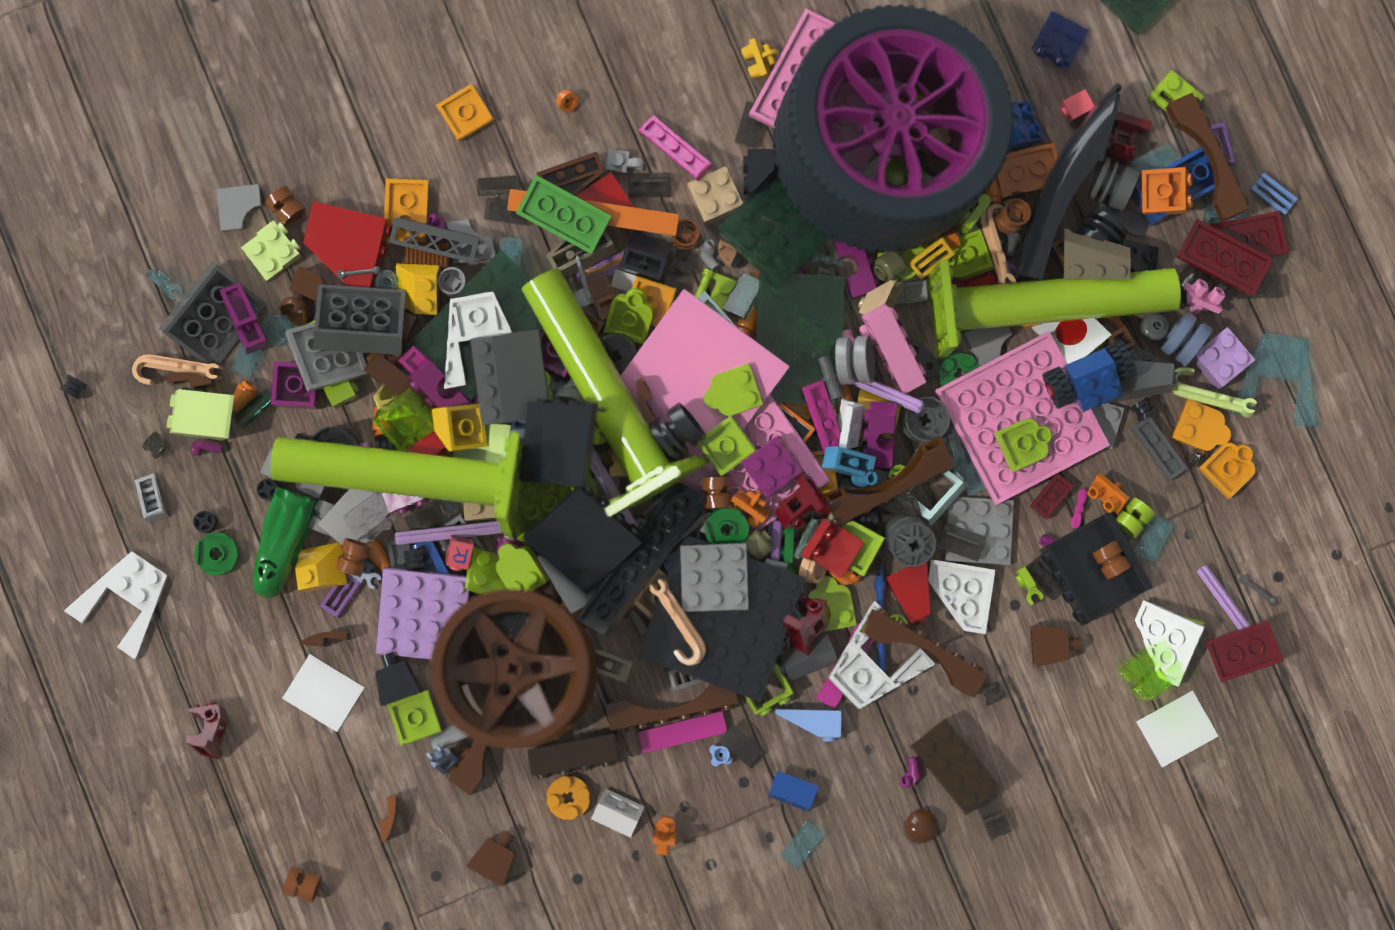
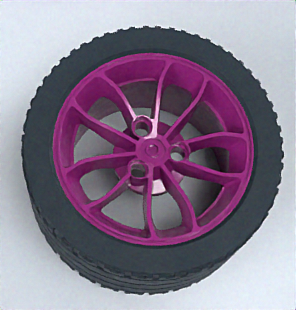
(941, 64)

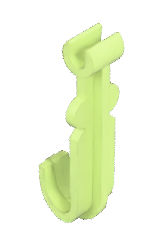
(1212, 398)

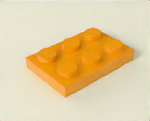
(409, 201)

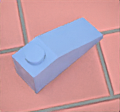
(818, 722)

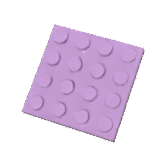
(415, 609)

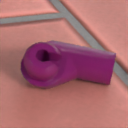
(437, 220)
(205, 444)

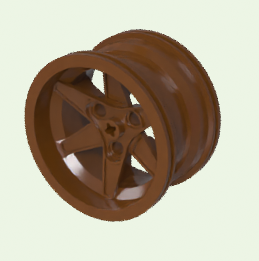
(448, 673)

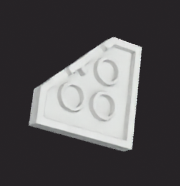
(964, 592)
(1168, 639)

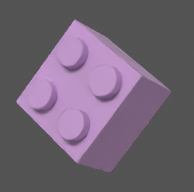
(1222, 358)

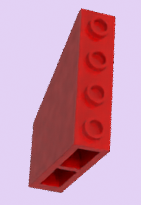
(348, 241)

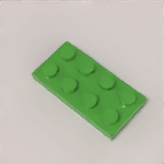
(564, 214)

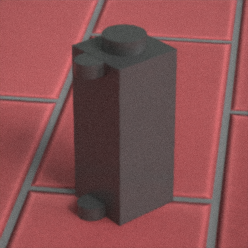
(798, 664)

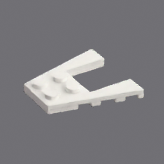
(470, 318)
(136, 583)
(861, 677)

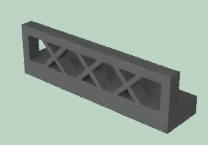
(434, 231)

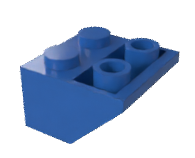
(1026, 128)

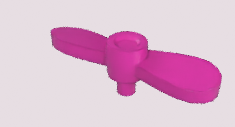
(1076, 519)

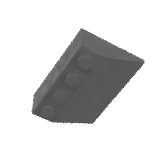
(201, 319)
(359, 319)
(508, 374)

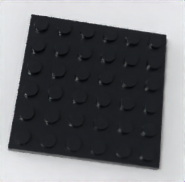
(738, 642)

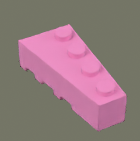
(894, 349)

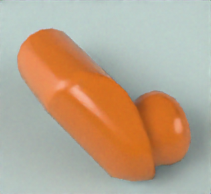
(849, 578)

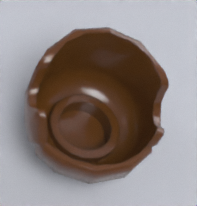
(296, 310)
(920, 826)

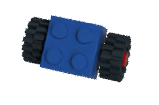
(1092, 378)

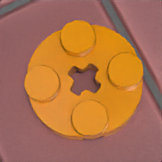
(580, 795)

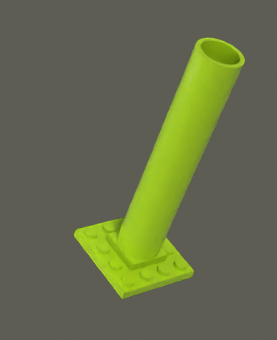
(1042, 301)
(601, 383)
(406, 474)

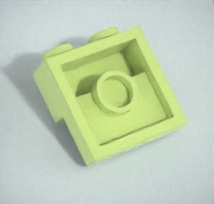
(272, 250)

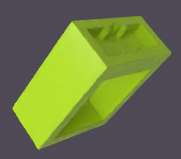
(781, 699)

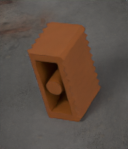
(416, 256)

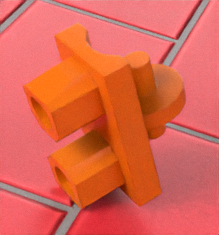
(1109, 493)
(753, 505)
(664, 834)

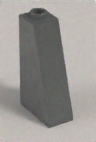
(1151, 380)

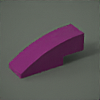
(243, 318)

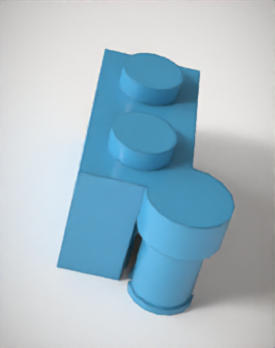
(851, 464)

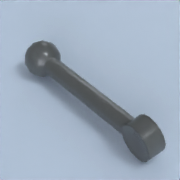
(342, 274)
(1244, 579)

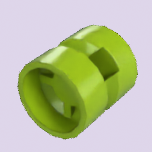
(1130, 523)

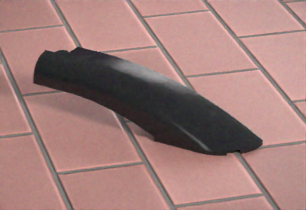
(1078, 157)

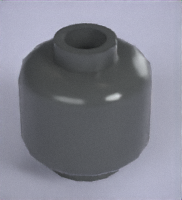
(1149, 332)

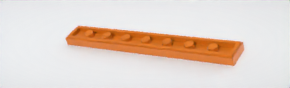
(621, 215)

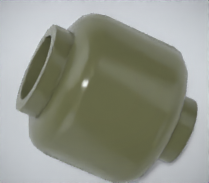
(890, 266)
(759, 544)

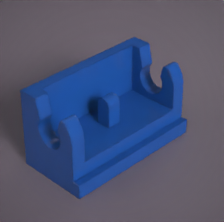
(433, 558)
(793, 791)

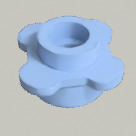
(726, 758)

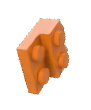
(1166, 191)

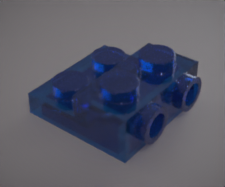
(1059, 40)

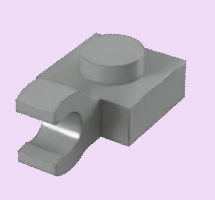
(620, 161)

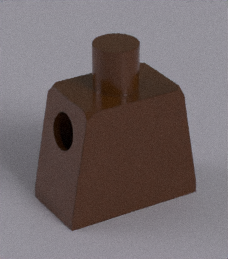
(1051, 645)
(494, 858)

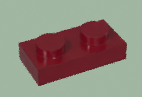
(1051, 496)

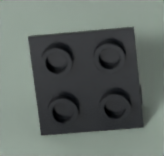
(1142, 256)

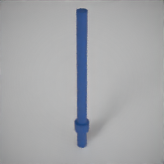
(880, 586)

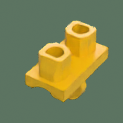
(756, 51)

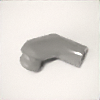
(707, 254)

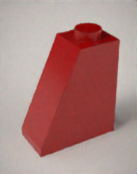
(606, 191)
(911, 592)

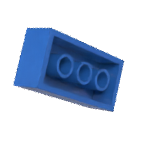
(1203, 180)

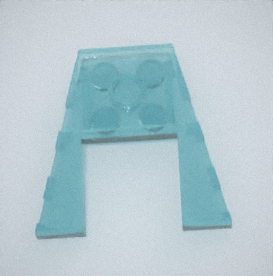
(1284, 360)

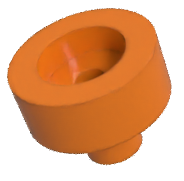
(567, 100)

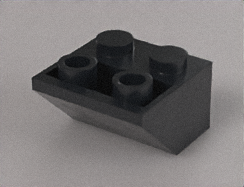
(758, 167)
(646, 256)

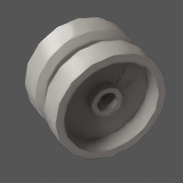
(855, 360)

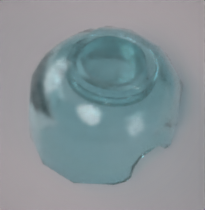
(274, 329)

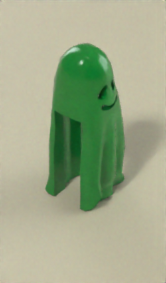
(281, 540)

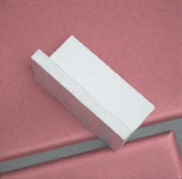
(850, 423)
(617, 812)

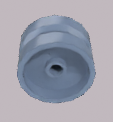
(1188, 340)

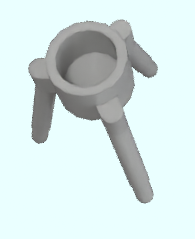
(583, 295)

